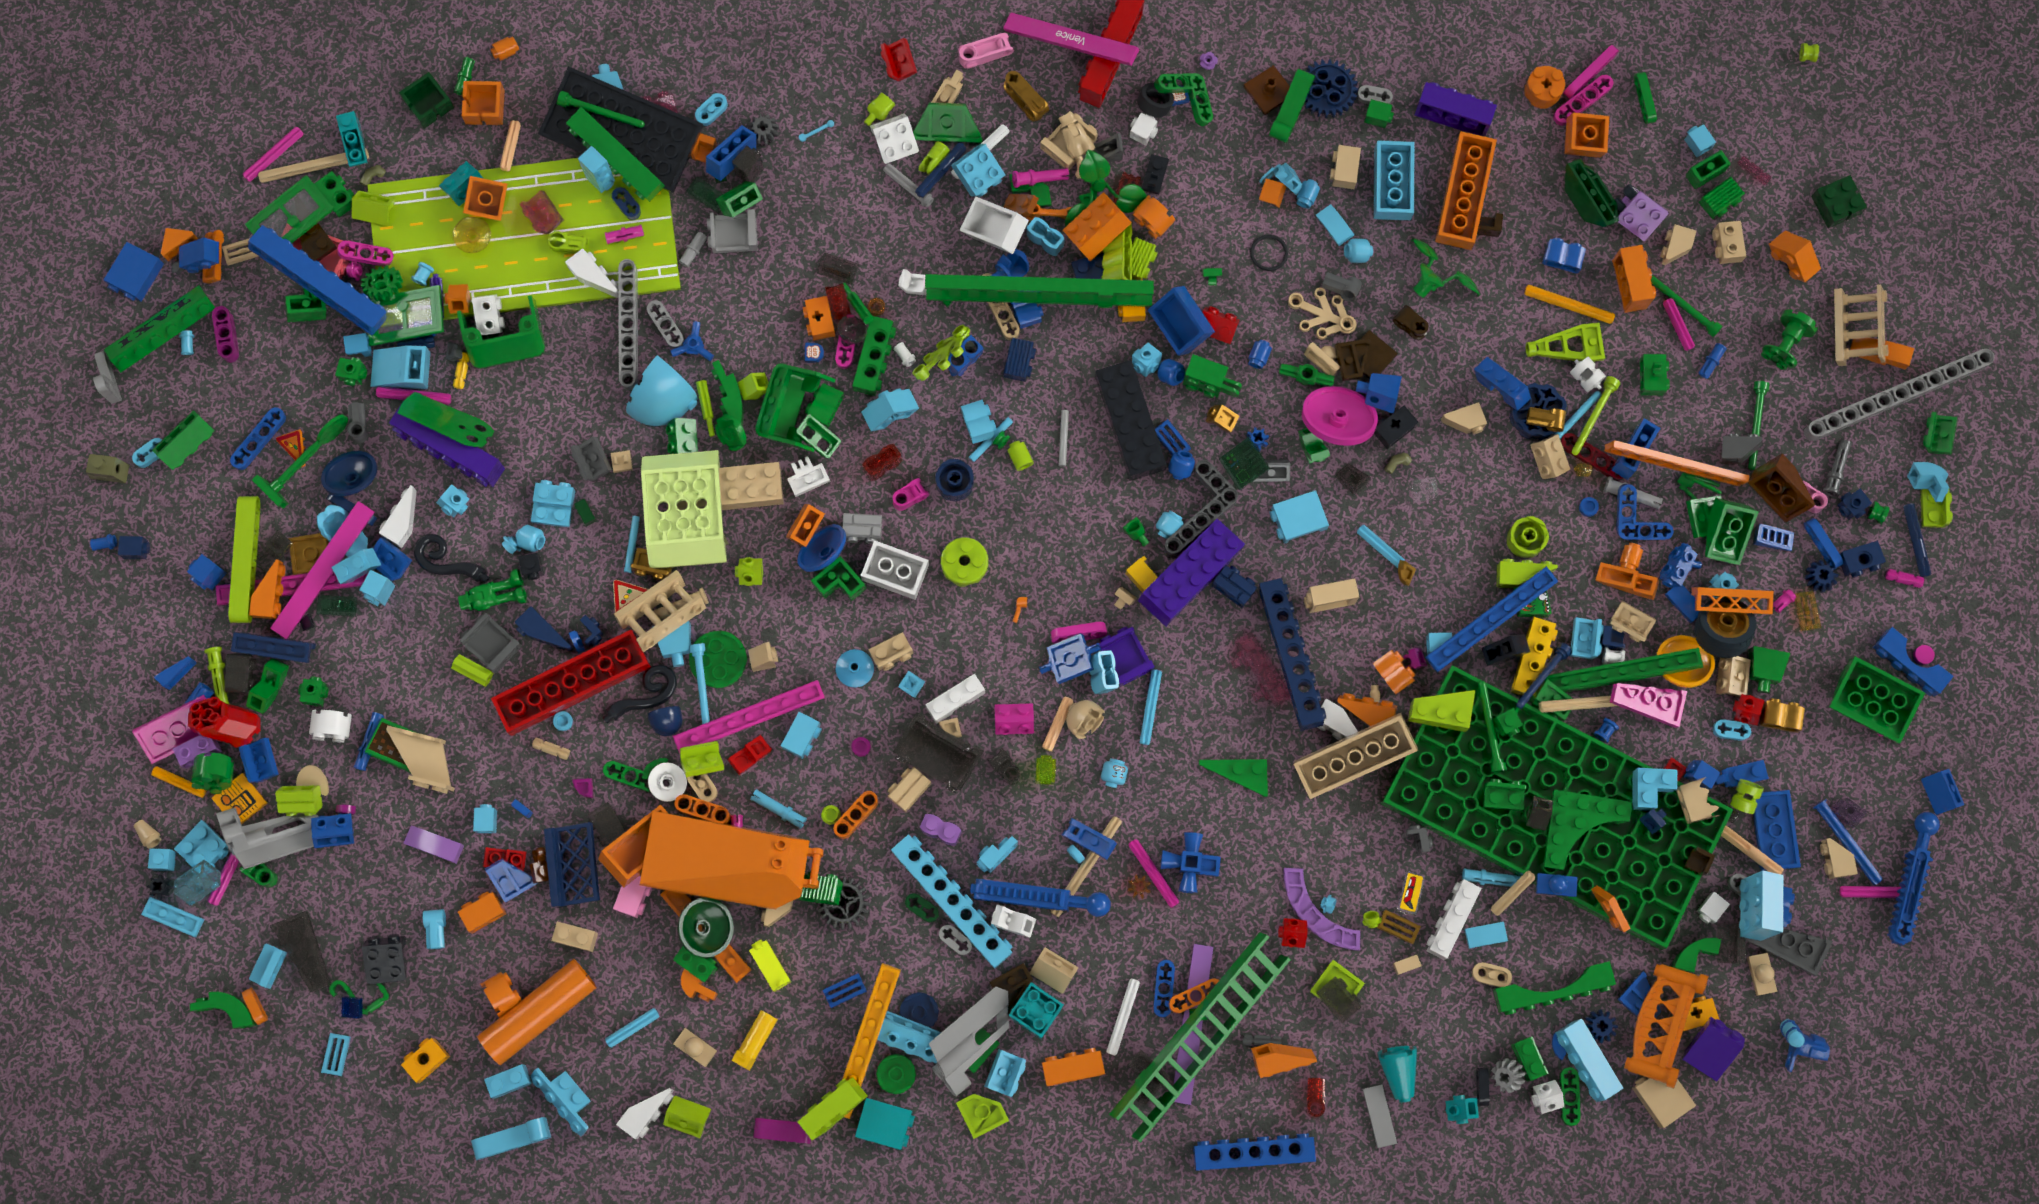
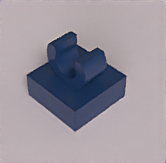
(1653, 820)

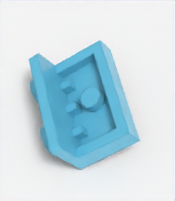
(1586, 638)
(1005, 1073)

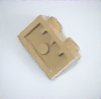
(891, 651)
(1733, 676)

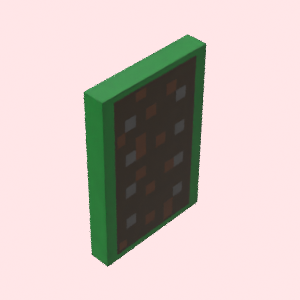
(383, 747)

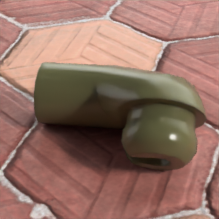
(370, 173)
(1402, 458)

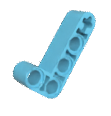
(511, 1138)

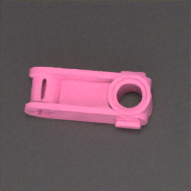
(985, 50)

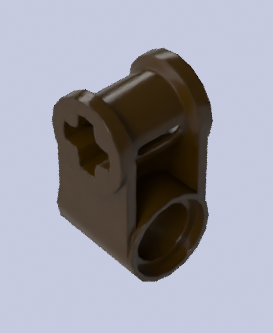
(1409, 320)

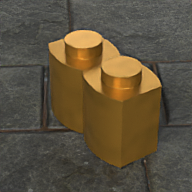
(1782, 716)

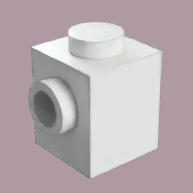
(1143, 128)

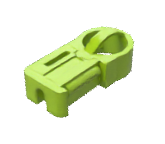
(570, 242)

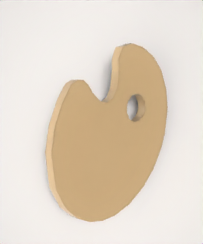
(312, 775)

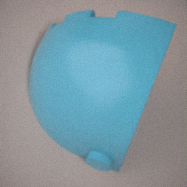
(660, 395)

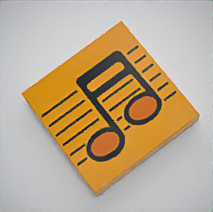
(241, 796)

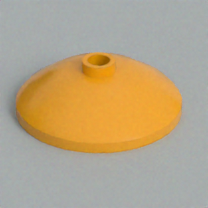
(1688, 678)

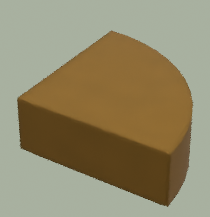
(1405, 572)

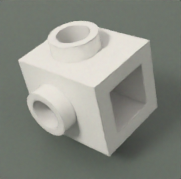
(1547, 1097)

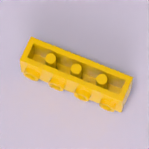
(1531, 664)

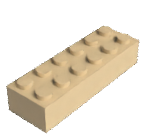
(747, 487)
(1355, 755)

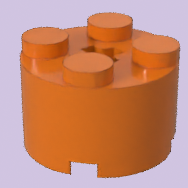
(1544, 77)
(1153, 216)
(500, 993)

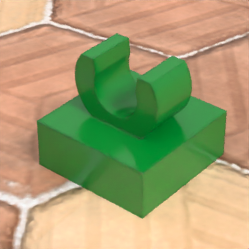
(1211, 273)

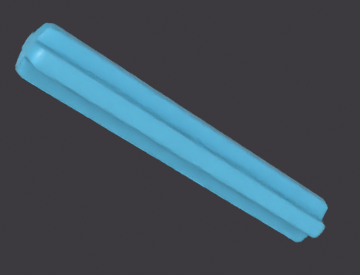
(1150, 707)

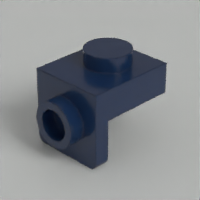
(592, 625)

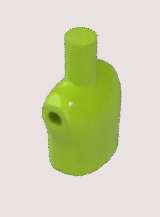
(879, 108)

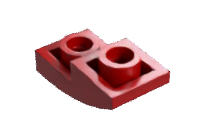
(514, 857)

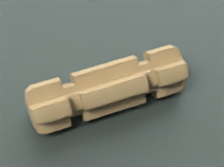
(551, 748)

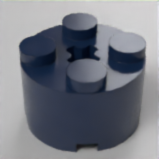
(962, 472)

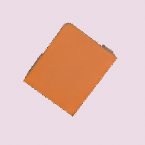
(703, 146)
(1272, 192)

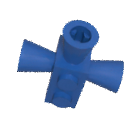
(1191, 863)

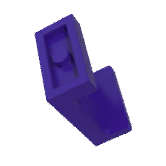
(1129, 655)

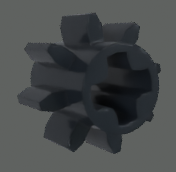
(165, 887)

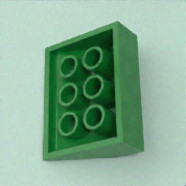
(1876, 699)

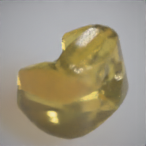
(1583, 470)

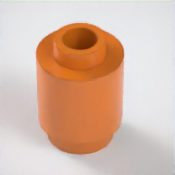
(504, 48)
(1631, 556)

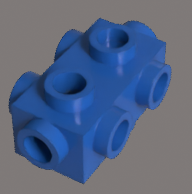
(1679, 564)

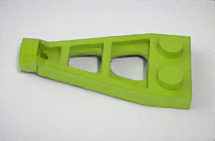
(1591, 343)

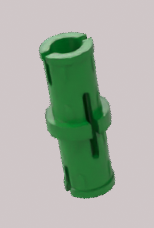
(464, 75)

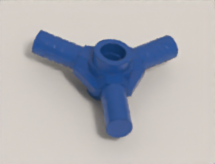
(693, 344)

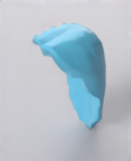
(329, 523)

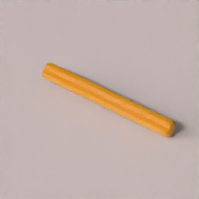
(1569, 304)

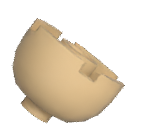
(1083, 717)

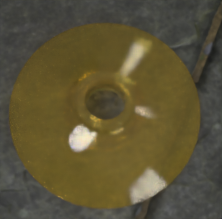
(468, 227)

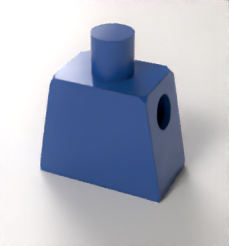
(1381, 391)

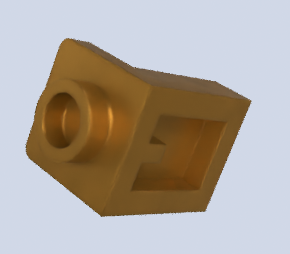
(1222, 417)

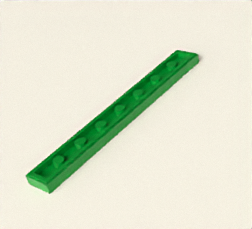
(1627, 670)

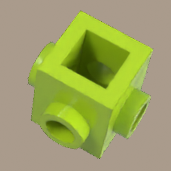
(749, 571)

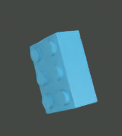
(1761, 905)

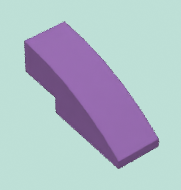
(433, 844)

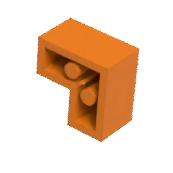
(1797, 254)

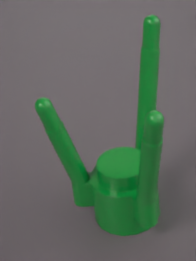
(1687, 480)

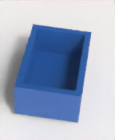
(1181, 320)

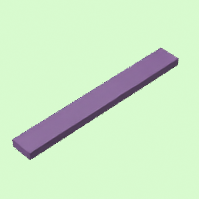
(1198, 974)

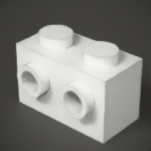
(487, 314)

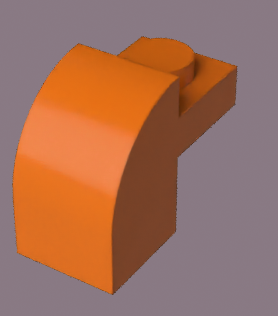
(692, 985)

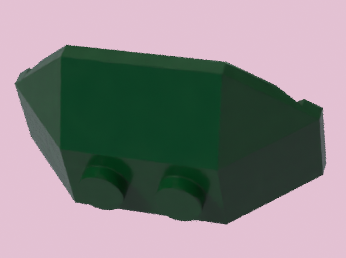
(1590, 194)

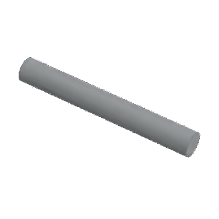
(1063, 437)

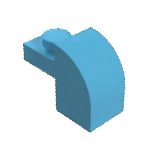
(1931, 477)

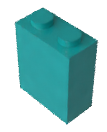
(885, 1124)

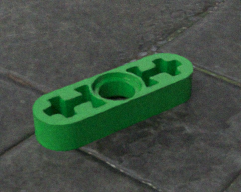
(1645, 98)
(618, 766)
(1564, 1081)

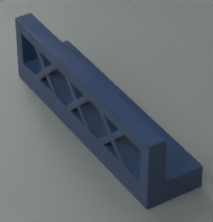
(272, 647)

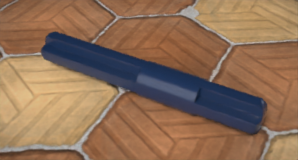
(940, 170)
(1917, 540)

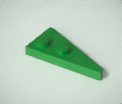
(1245, 772)

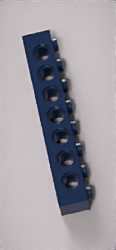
(1305, 718)

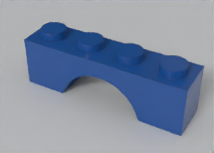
(1893, 647)

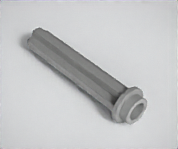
(907, 184)

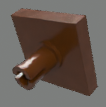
(1267, 89)

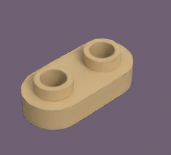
(702, 785)
(1491, 975)

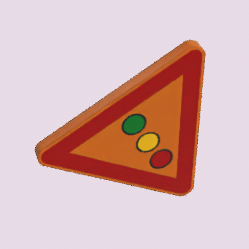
(292, 443)

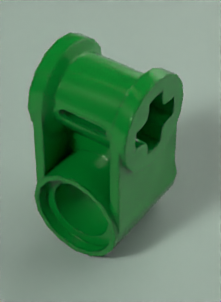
(257, 873)

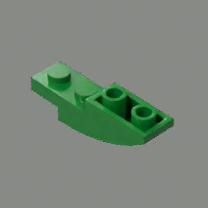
(732, 402)

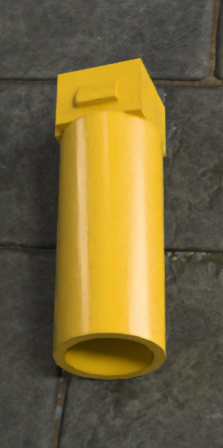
(754, 1040)

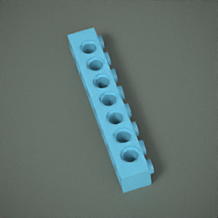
(902, 852)

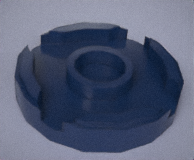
(925, 1015)

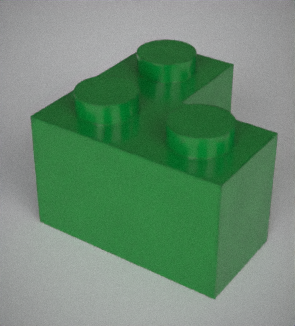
(304, 307)
(838, 575)

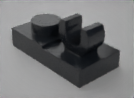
(1155, 174)

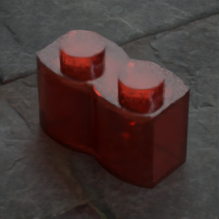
(885, 460)

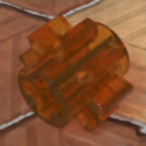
(1133, 888)

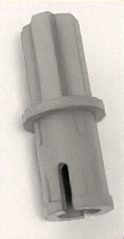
(692, 249)

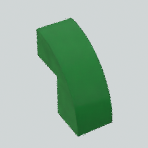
(265, 692)
(1687, 957)

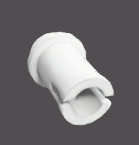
(907, 358)

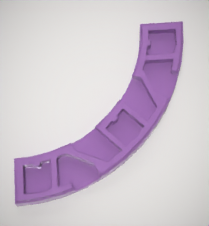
(1316, 921)

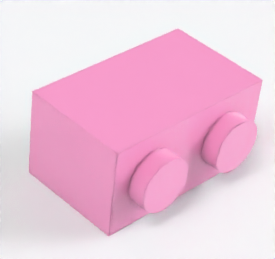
(631, 898)

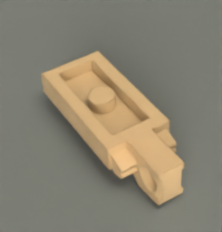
(949, 89)

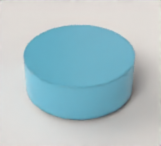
(562, 721)
(1075, 854)

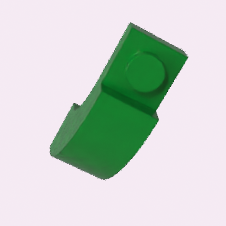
(231, 1004)

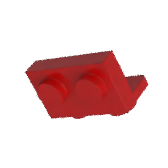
(898, 59)
(1223, 324)

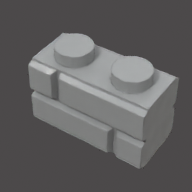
(862, 527)

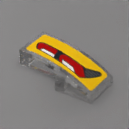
(1410, 893)

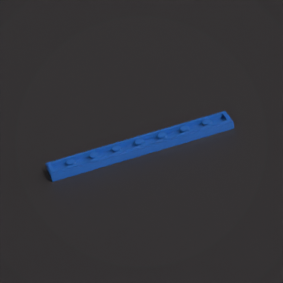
(1491, 619)

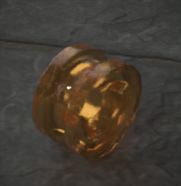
(873, 311)

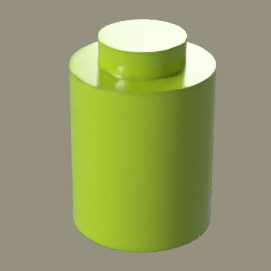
(1020, 455)

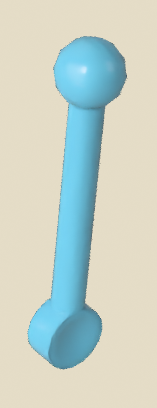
(802, 137)

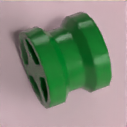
(1878, 512)

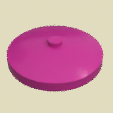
(1339, 416)

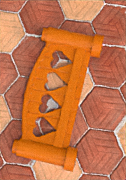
(1660, 1066)

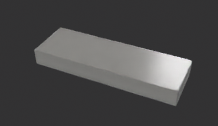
(1379, 1116)

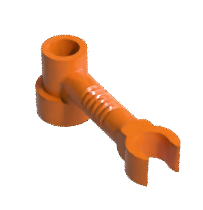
(1048, 212)

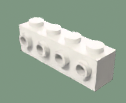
(1453, 920)

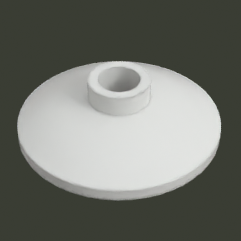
(675, 777)

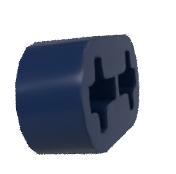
(623, 205)

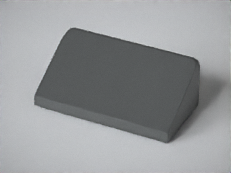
(1279, 471)

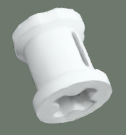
(1612, 656)

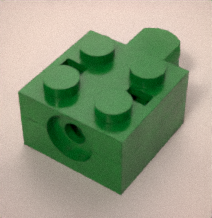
(1209, 378)

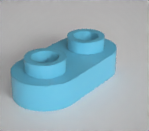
(709, 108)

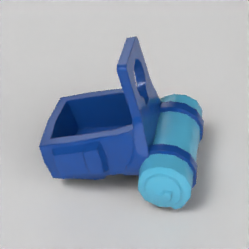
(1802, 1044)

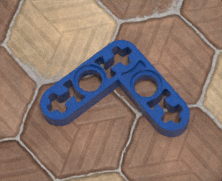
(1630, 521)

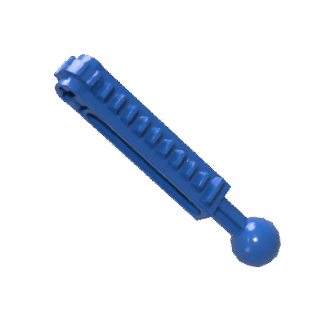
(1913, 880)
(1097, 904)

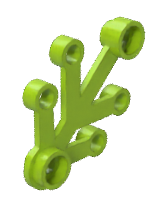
(944, 348)

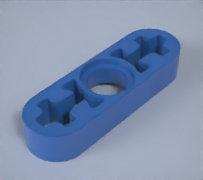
(1823, 543)
(1161, 973)

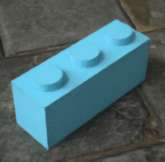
(596, 169)

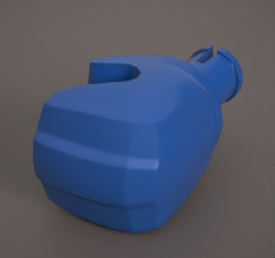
(1012, 265)

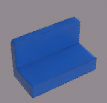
(1942, 791)

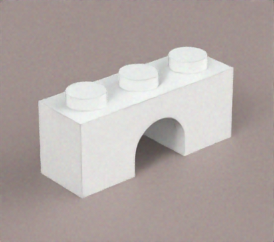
(948, 702)

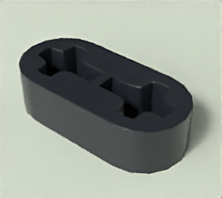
(1482, 1086)

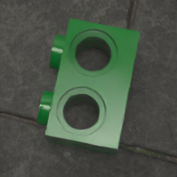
(335, 194)

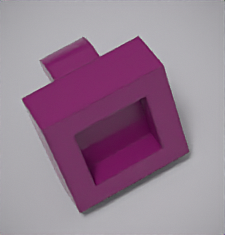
(1417, 658)

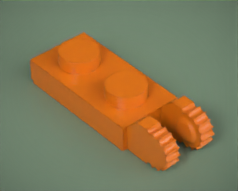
(214, 273)

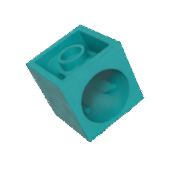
(1036, 1010)

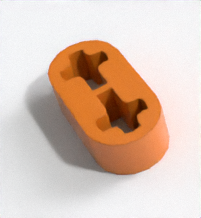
(254, 1006)

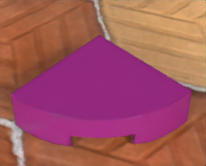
(584, 786)

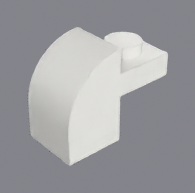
(1013, 921)

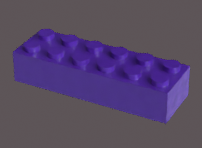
(468, 459)
(1191, 572)

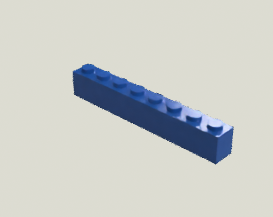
(317, 279)

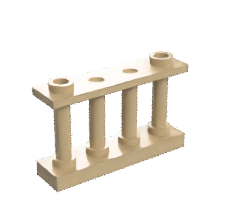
(1843, 335)
(651, 598)

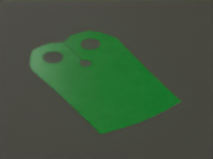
(444, 419)

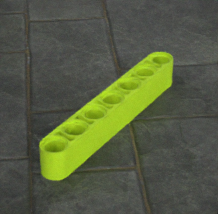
(243, 562)

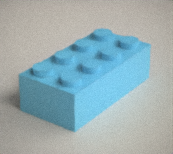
(1394, 180)

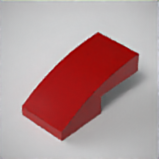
(749, 755)

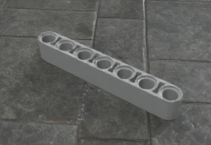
(624, 316)

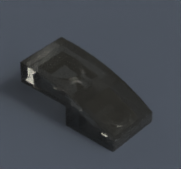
(275, 549)

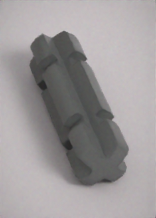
(1259, 1040)

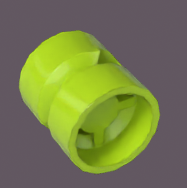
(1743, 802)

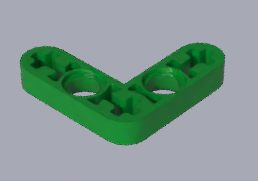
(1188, 87)

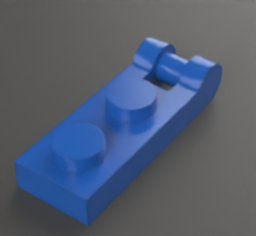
(1089, 839)

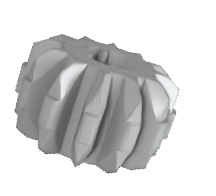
(1515, 1078)

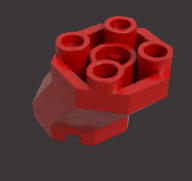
(223, 721)

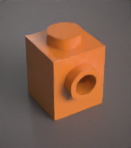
(458, 298)

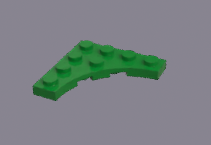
(1575, 815)

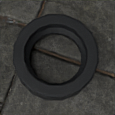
(1151, 108)

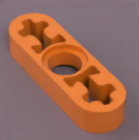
(1179, 997)

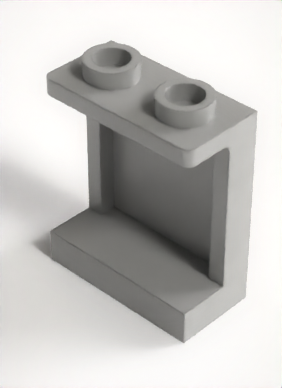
(734, 233)

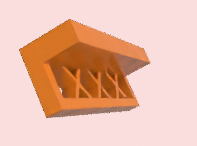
(1729, 593)

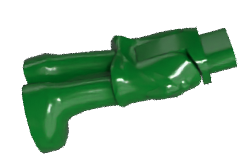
(484, 595)

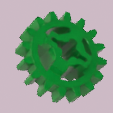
(382, 283)

